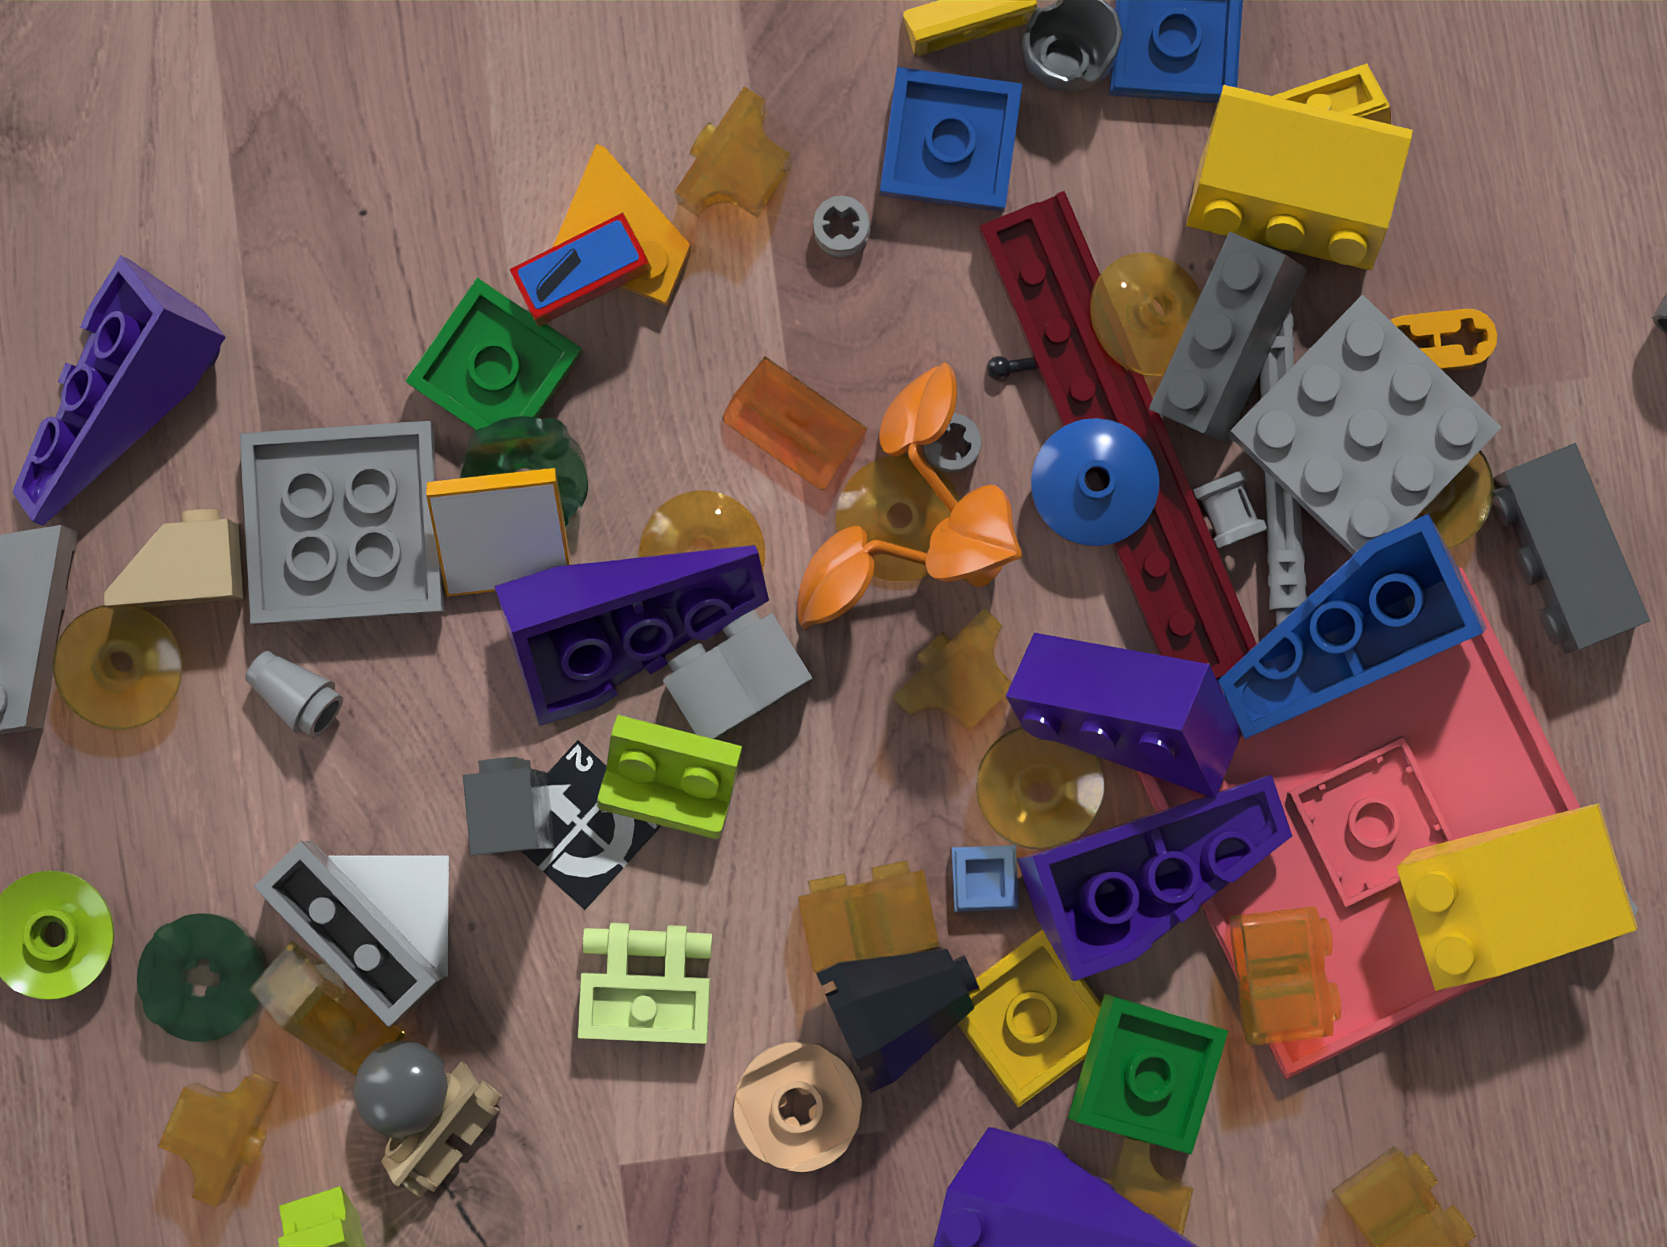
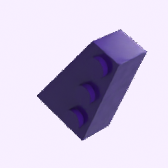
(1128, 709)

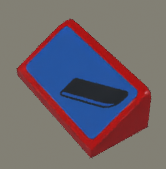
(580, 269)

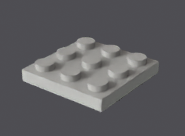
(1364, 428)
(340, 523)

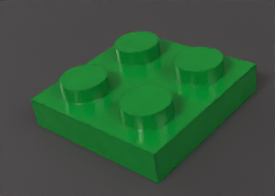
(493, 361)
(1148, 1074)

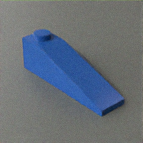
(1368, 620)

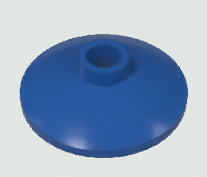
(1089, 515)

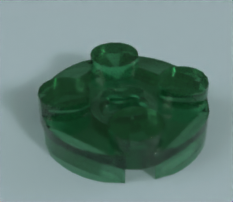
(530, 445)
(172, 999)

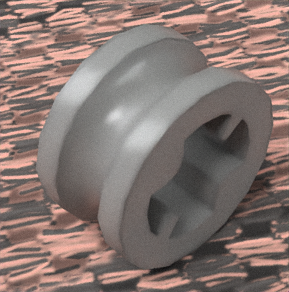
(840, 245)
(971, 438)

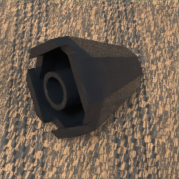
(898, 1007)

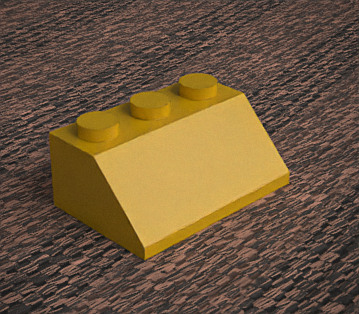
(1298, 177)

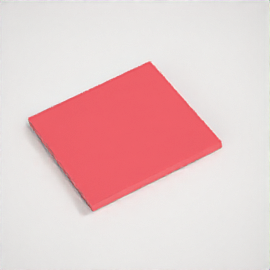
(1363, 786)

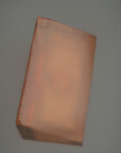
(793, 423)

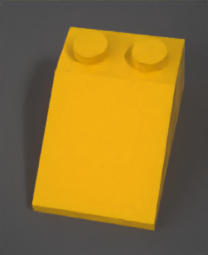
(1515, 896)

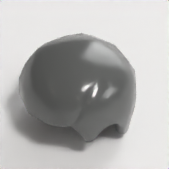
(1072, 44)
(400, 1089)

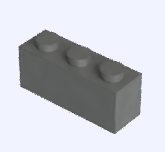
(1228, 337)
(1568, 550)
(507, 807)

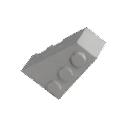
(31, 603)

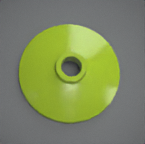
(27, 958)

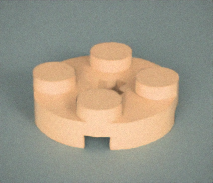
(786, 1141)

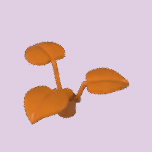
(965, 546)

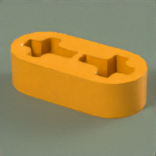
(1445, 324)

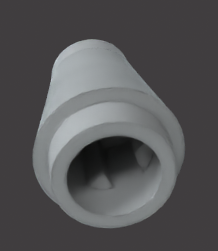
(295, 694)

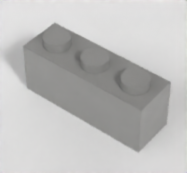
(349, 932)

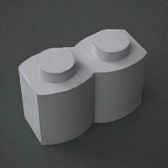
(737, 677)

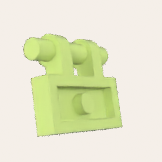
(645, 1005)

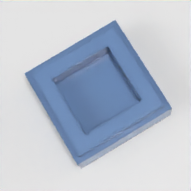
(985, 878)

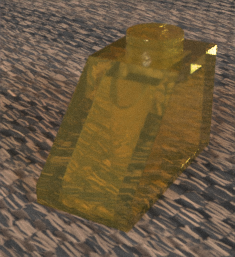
(321, 1008)

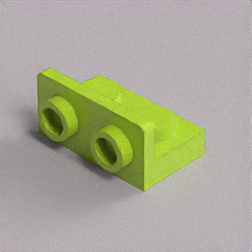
(669, 777)

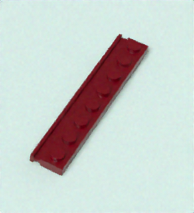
(1172, 555)

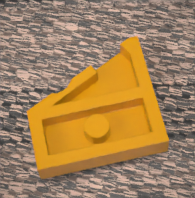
(610, 190)

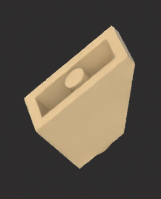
(184, 565)

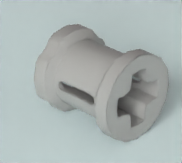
(1229, 509)

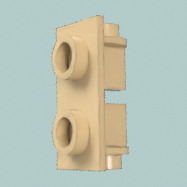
(426, 1157)

